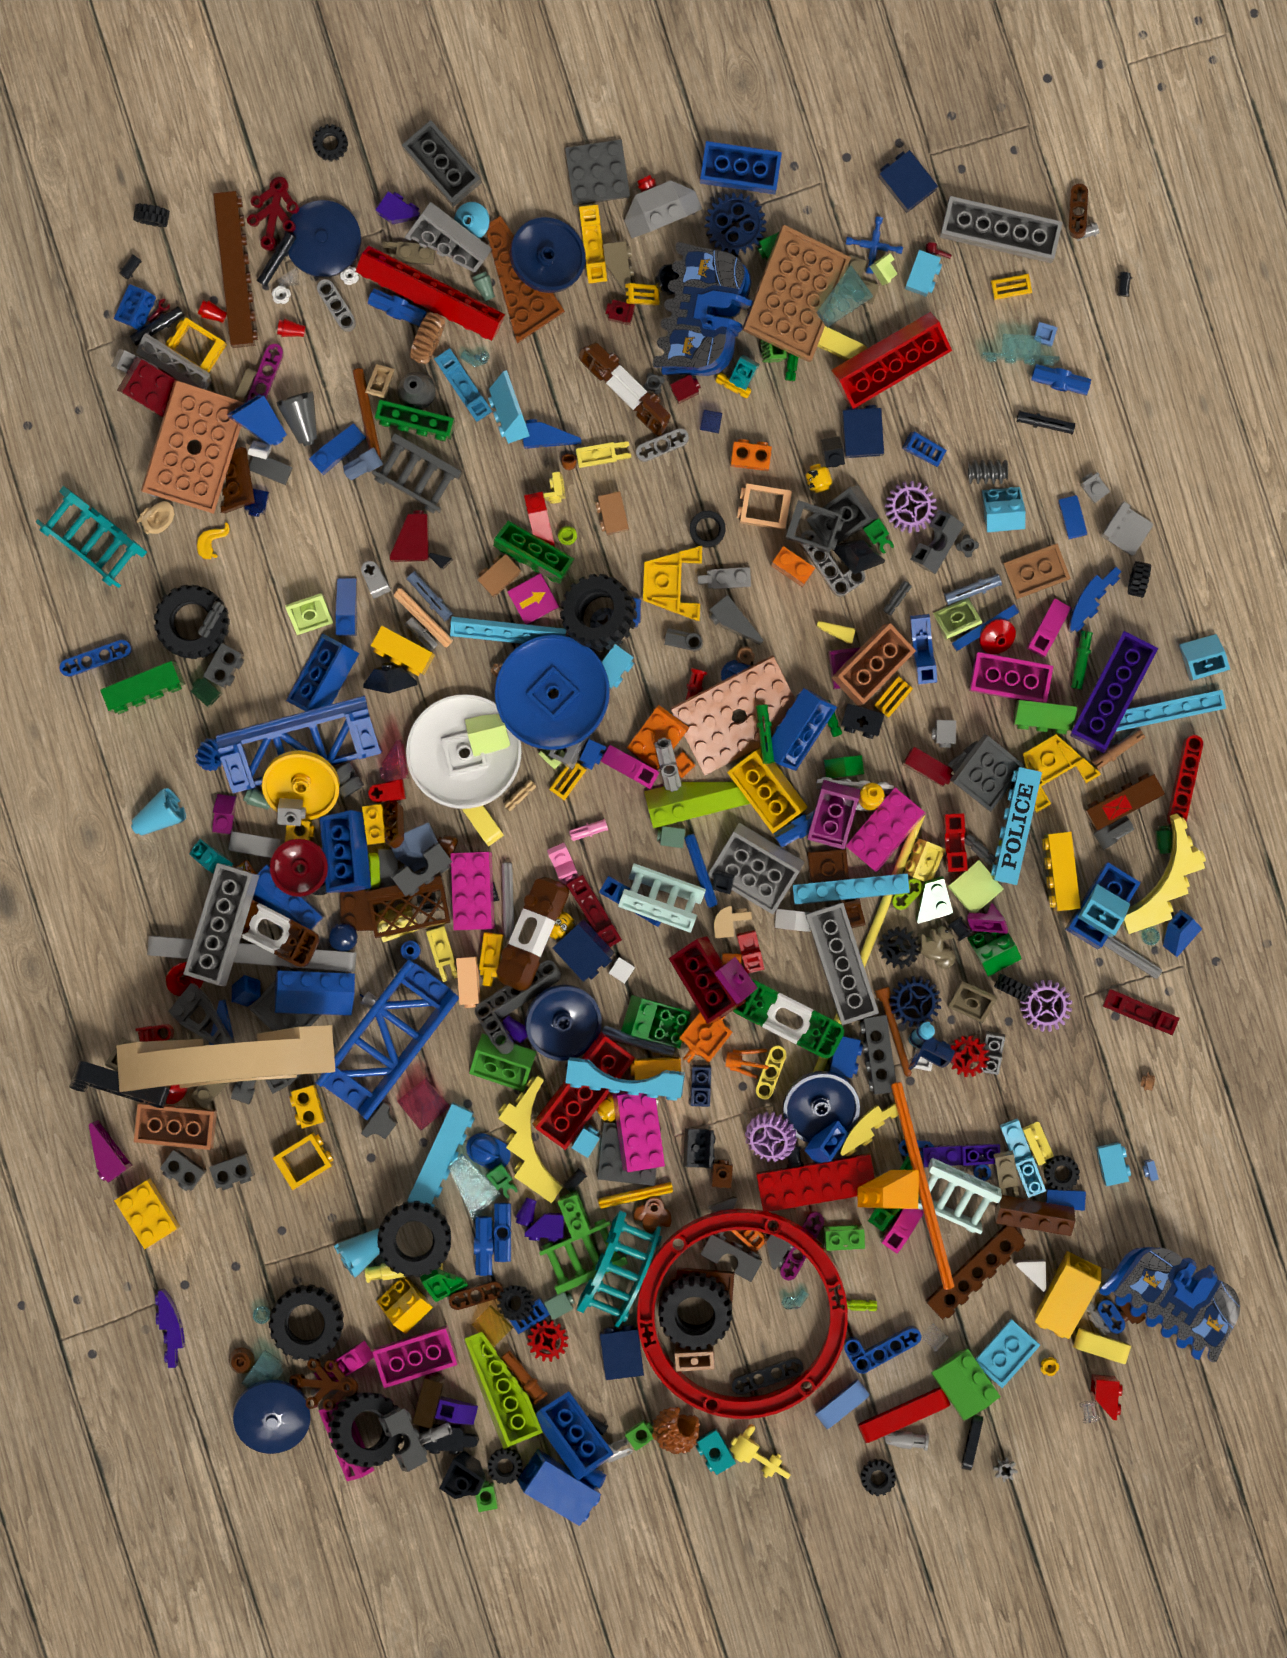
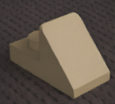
(380, 381)

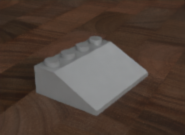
(759, 866)

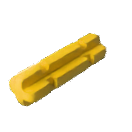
(722, 379)

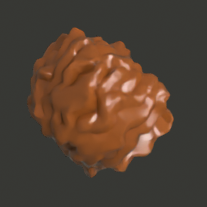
(675, 1431)

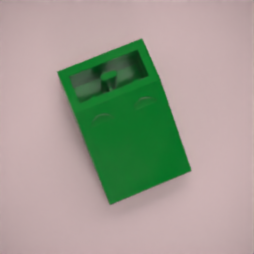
(655, 1021)

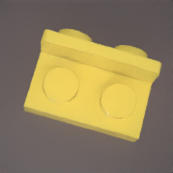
(557, 487)
(924, 860)
(401, 922)
(1037, 1143)

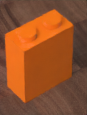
(793, 566)

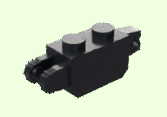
(452, 1443)

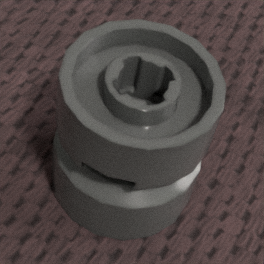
(348, 781)

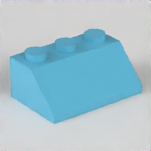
(507, 409)

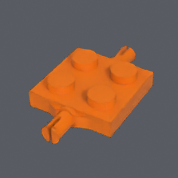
(704, 1038)

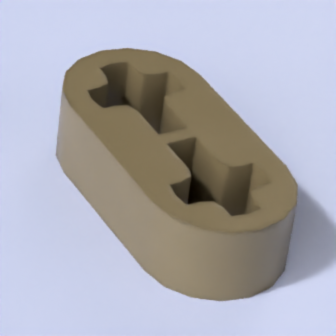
(245, 385)

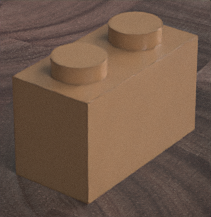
(613, 513)
(499, 575)
(694, 1359)

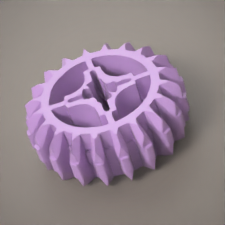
(908, 498)
(1039, 1012)
(774, 1132)

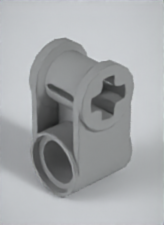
(377, 582)

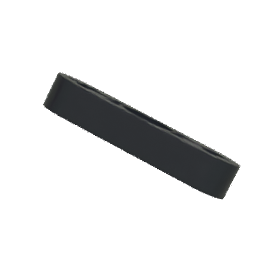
(972, 1442)

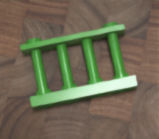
(581, 1274)

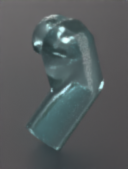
(475, 360)
(795, 1302)

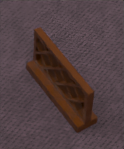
(394, 893)

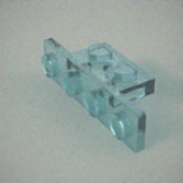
(1020, 348)

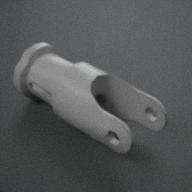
(907, 1440)
(618, 1454)

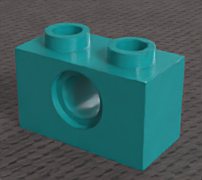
(714, 1440)

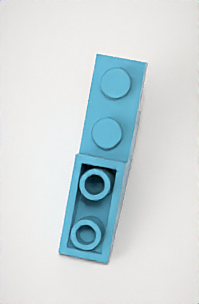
(1024, 1160)

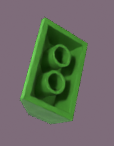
(1044, 716)
(505, 1069)
(965, 1384)

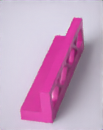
(359, 1471)

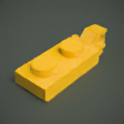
(490, 956)

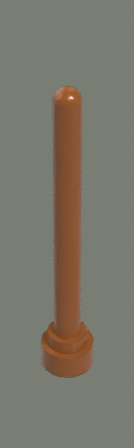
(884, 996)

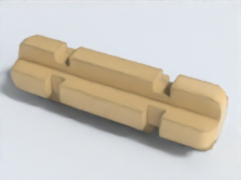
(519, 795)

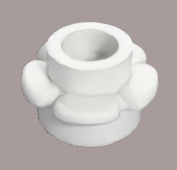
(349, 280)
(286, 294)

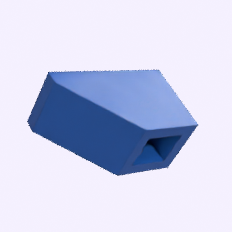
(1180, 933)

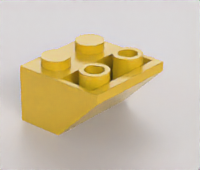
(404, 1304)

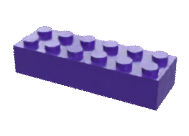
(1114, 692)

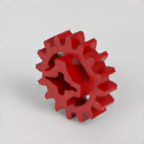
(976, 1057)
(558, 1333)

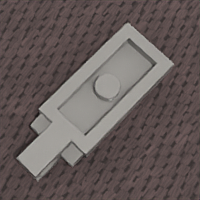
(726, 578)

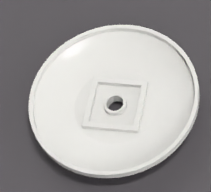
(436, 762)

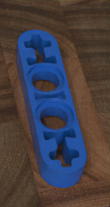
(975, 634)
(95, 656)

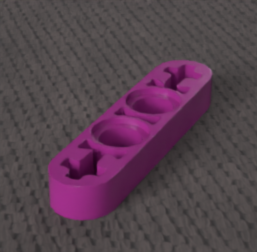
(260, 377)
(786, 1264)

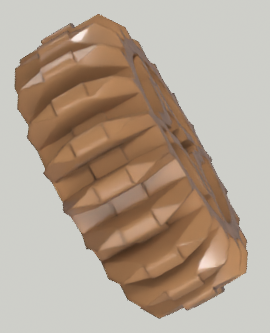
(427, 338)

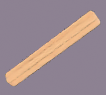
(423, 617)

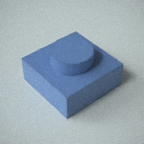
(1047, 332)
(1150, 1170)

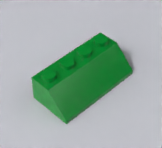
(533, 552)

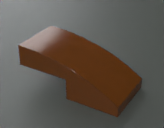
(854, 912)

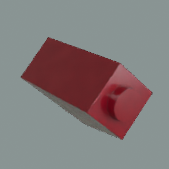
(413, 539)
(928, 767)

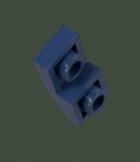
(701, 1085)

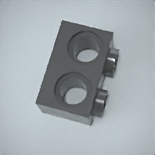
(219, 663)
(185, 1165)
(230, 1167)

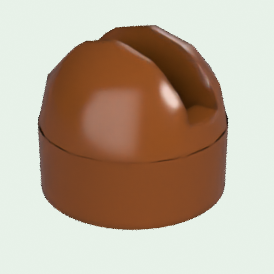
(568, 461)

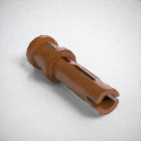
(529, 1384)

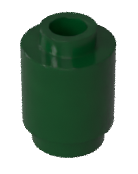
(1163, 839)

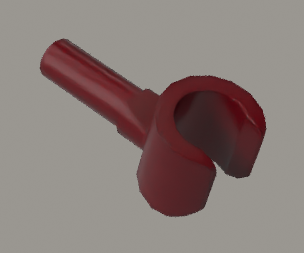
(932, 249)
(159, 310)

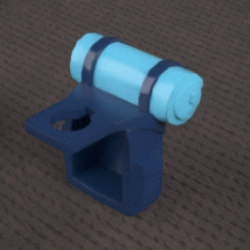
(929, 1047)

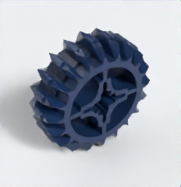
(930, 995)

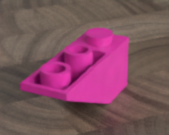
(1048, 628)
(630, 767)
(901, 1229)
(351, 1360)

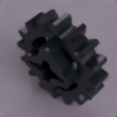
(891, 945)

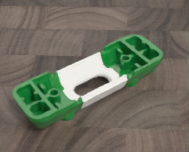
(817, 1034)

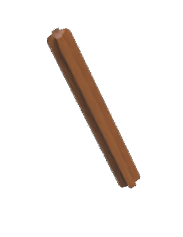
(366, 410)

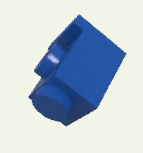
(592, 754)

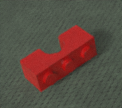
(954, 842)

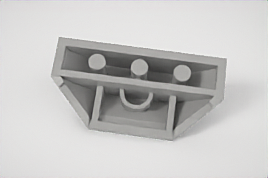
(660, 207)

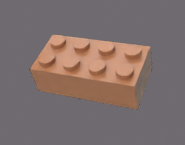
(873, 664)
(175, 1126)

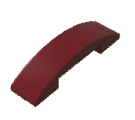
(593, 910)
(1140, 1012)

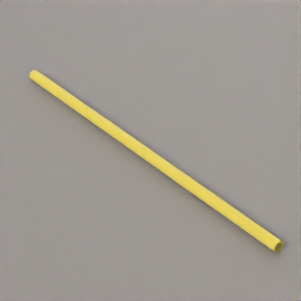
(880, 915)

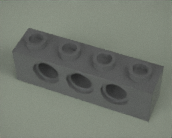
(878, 1023)

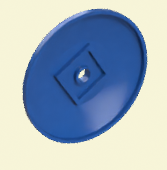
(525, 686)

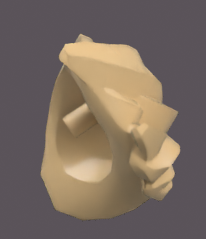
(157, 517)

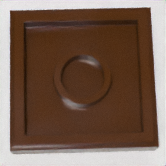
(828, 865)

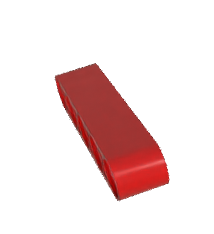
(1182, 771)
(903, 1415)

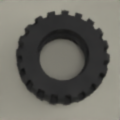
(582, 595)
(166, 615)
(407, 1264)
(690, 1334)
(288, 1341)
(342, 1435)

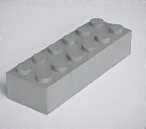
(1001, 229)
(221, 924)
(842, 963)

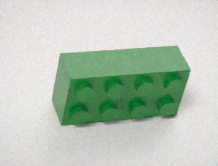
(142, 687)

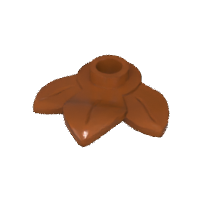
(653, 1218)

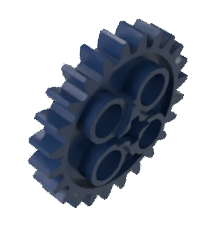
(725, 210)

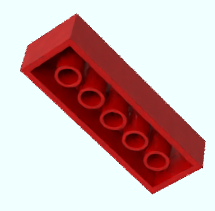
(891, 360)
(573, 1106)
(814, 1182)

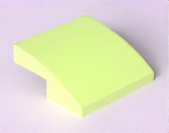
(975, 887)

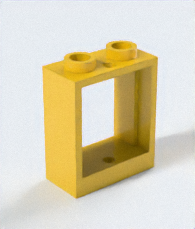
(213, 354)
(287, 1171)

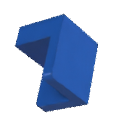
(246, 991)

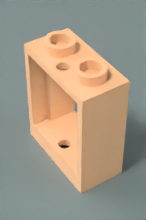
(762, 523)
(468, 981)

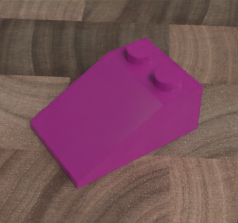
(833, 814)
(108, 1156)

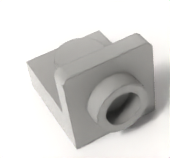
(1094, 487)

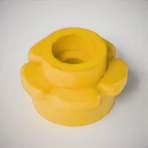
(1049, 1371)

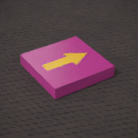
(533, 599)

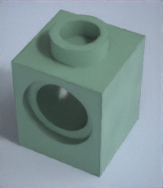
(671, 837)
(559, 1304)

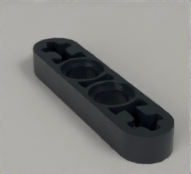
(768, 1378)

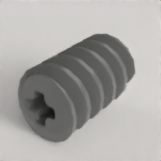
(987, 471)

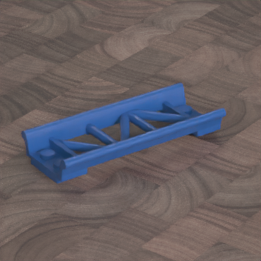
(357, 721)
(434, 994)

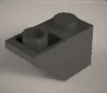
(776, 1249)

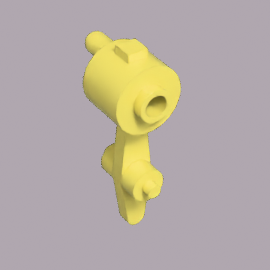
(745, 1449)

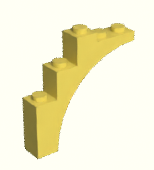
(1183, 861)
(531, 1171)

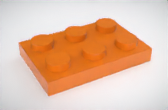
(659, 725)

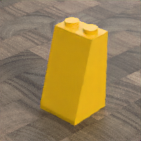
(1068, 1295)

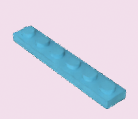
(499, 630)
(1172, 710)
(851, 889)

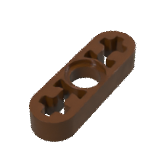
(1074, 204)
(393, 813)
(463, 1304)

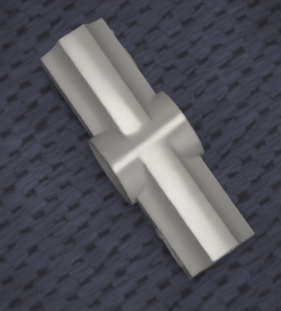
(668, 764)

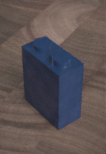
(907, 181)
(863, 432)
(584, 951)
(621, 1352)

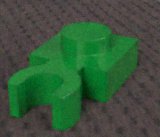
(876, 533)
(501, 1178)

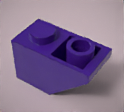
(396, 210)
(547, 1226)
(456, 1411)

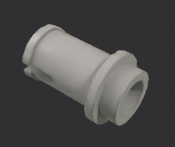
(1091, 230)

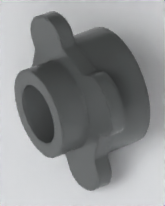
(659, 380)
(972, 546)

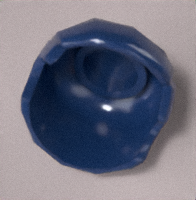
(343, 937)

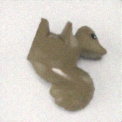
(933, 948)

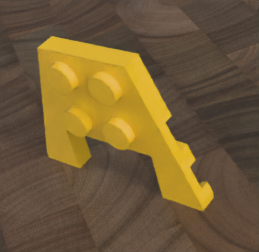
(663, 582)
(1053, 759)

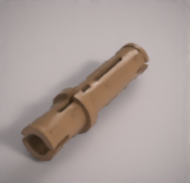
(1117, 749)

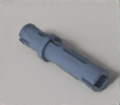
(994, 582)
(445, 613)

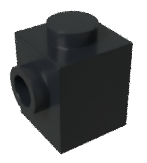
(832, 452)

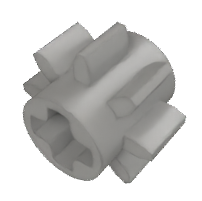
(1008, 1465)

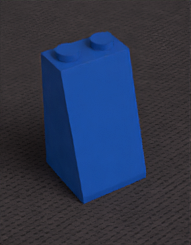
(558, 1488)

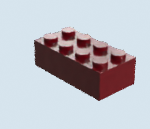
(147, 386)
(697, 969)

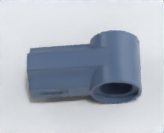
(365, 463)

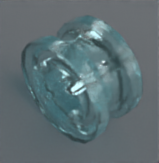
(1156, 936)
(262, 1309)

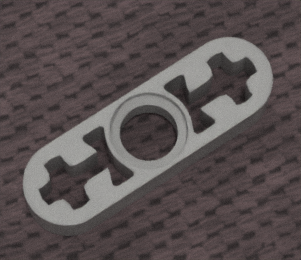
(673, 434)

